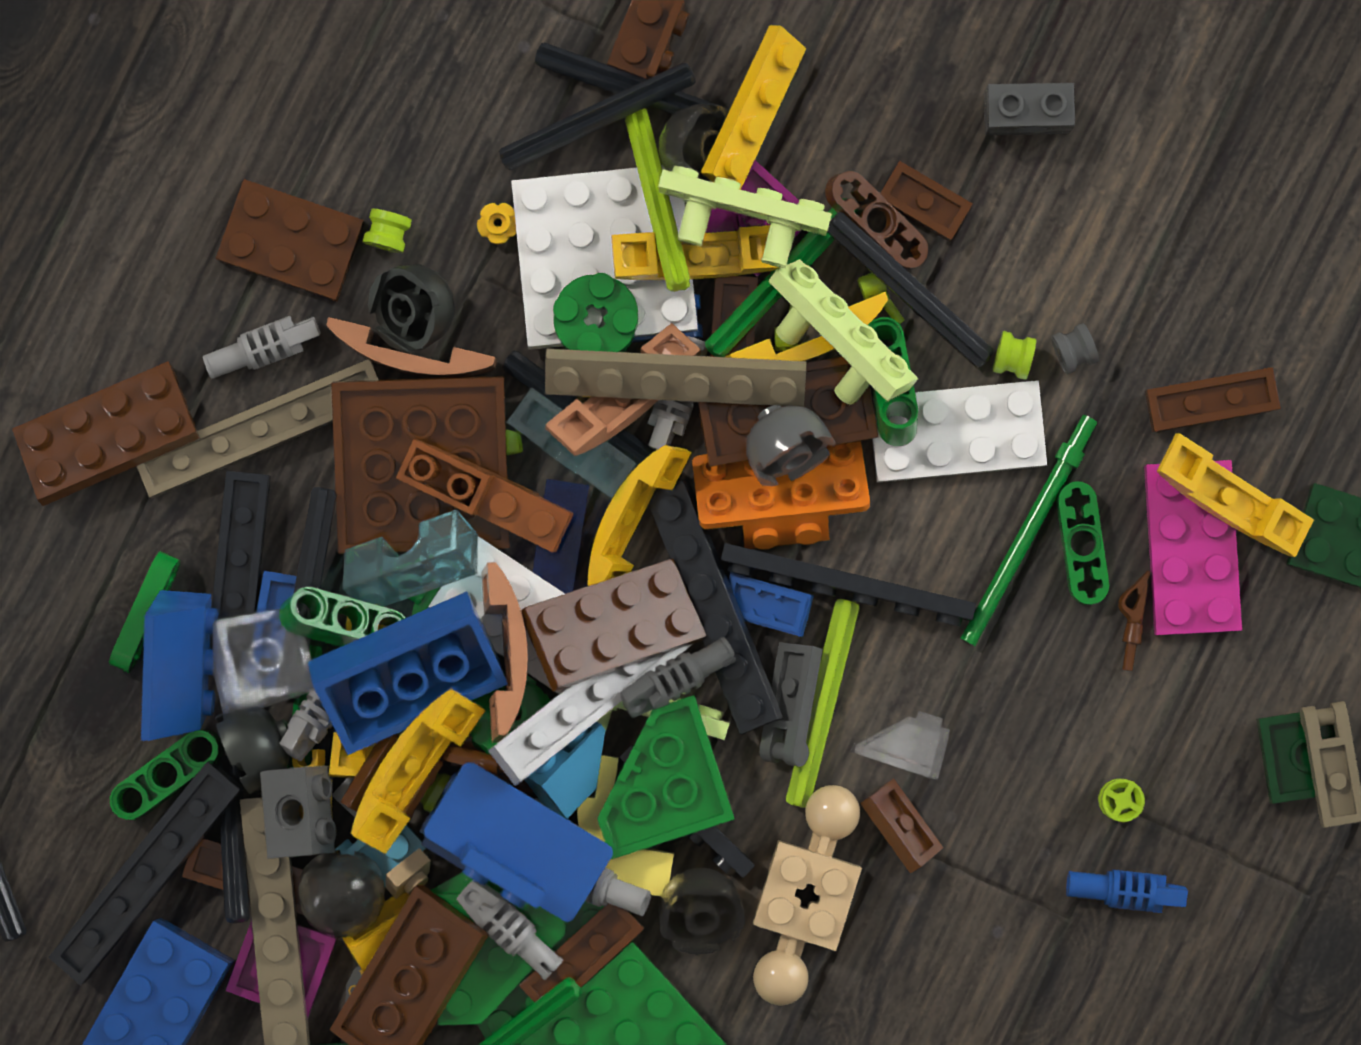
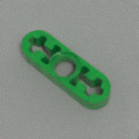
(1097, 573)
(131, 639)

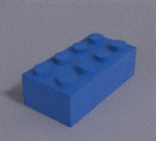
(398, 671)
(161, 990)

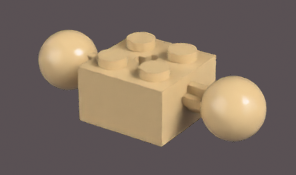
(782, 974)

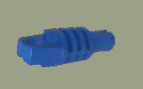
(1127, 890)

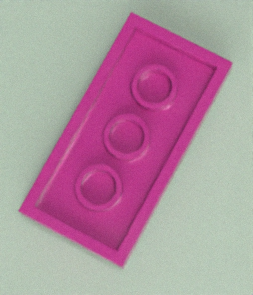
(1190, 562)

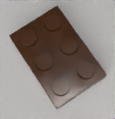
(290, 240)

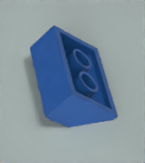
(177, 664)

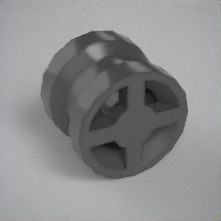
(1075, 348)

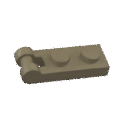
(1333, 765)

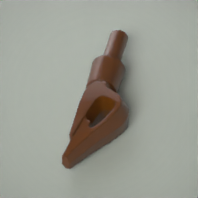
(1134, 627)
(462, 755)

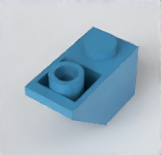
(571, 773)

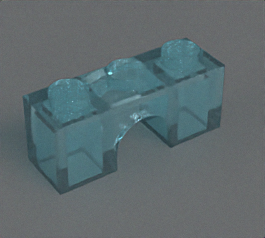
(600, 467)
(440, 556)

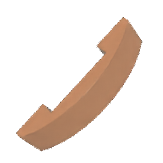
(462, 362)
(600, 418)
(501, 599)

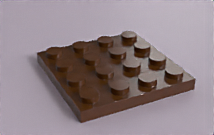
(372, 437)

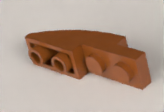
(485, 494)

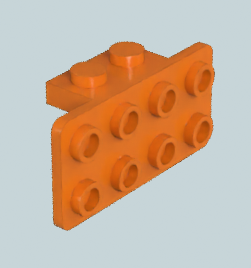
(785, 512)

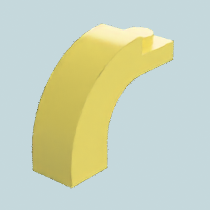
(643, 868)

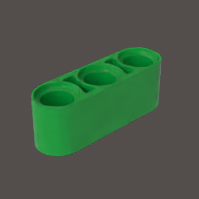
(902, 405)
(324, 610)
(146, 779)

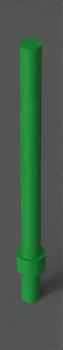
(1068, 457)

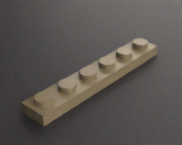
(675, 377)
(249, 433)
(274, 934)

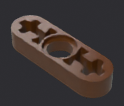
(864, 190)

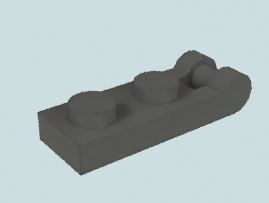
(794, 691)

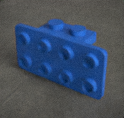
(517, 843)

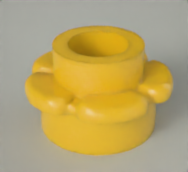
(486, 225)

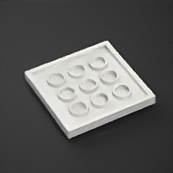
(567, 234)

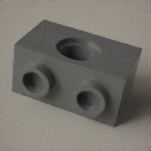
(1029, 109)
(284, 829)

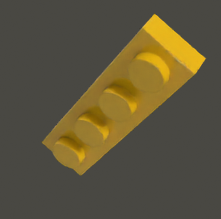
(754, 106)

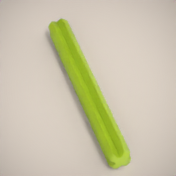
(658, 204)
(826, 693)

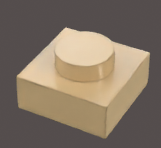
(408, 874)

